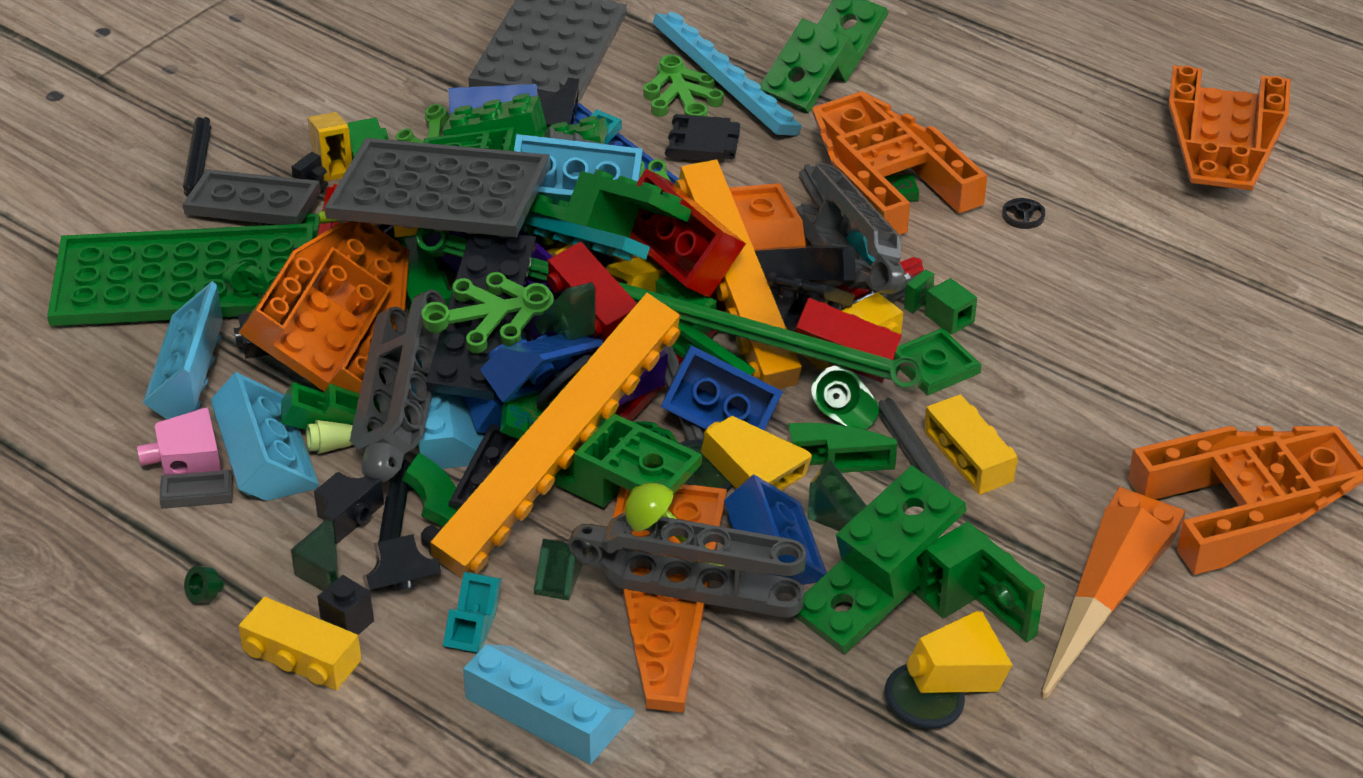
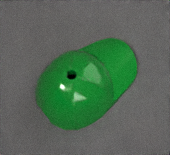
(855, 403)

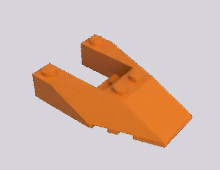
(874, 142)
(1269, 473)

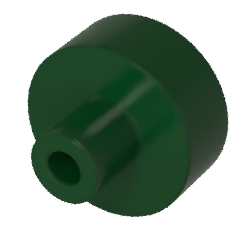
(202, 584)

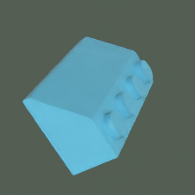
(571, 157)
(186, 355)
(449, 431)
(263, 452)
(544, 701)

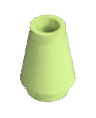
(328, 436)

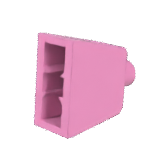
(183, 445)

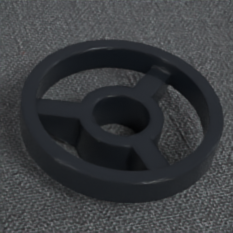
(1023, 209)

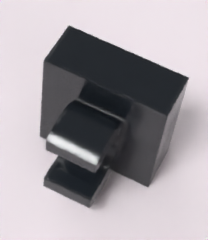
(310, 169)

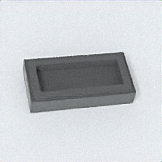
(196, 489)

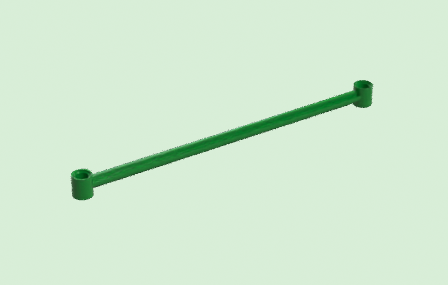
(726, 322)

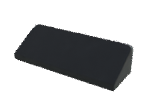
(487, 456)

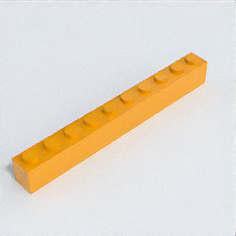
(555, 437)

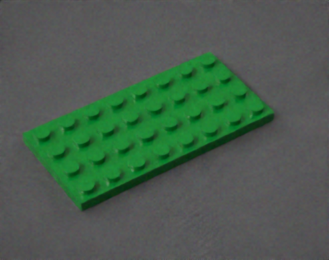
(159, 271)

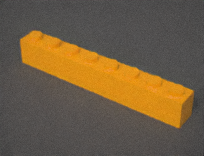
(744, 284)

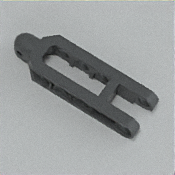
(828, 226)
(395, 357)
(745, 556)

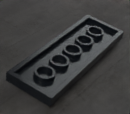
(453, 365)

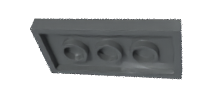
(251, 197)

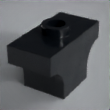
(348, 502)
(399, 564)

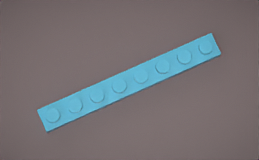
(727, 75)

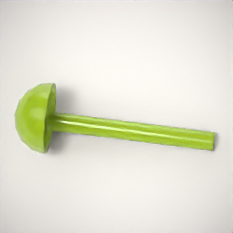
(647, 505)

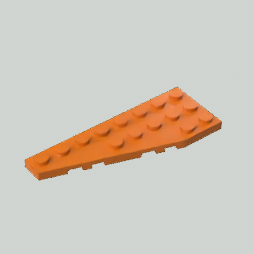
(665, 627)

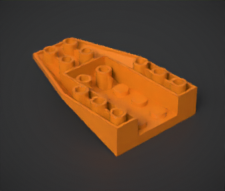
(327, 301)

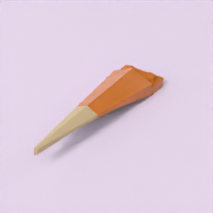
(1126, 546)

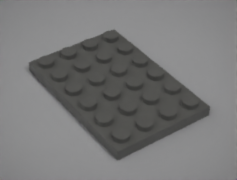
(549, 43)
(439, 187)

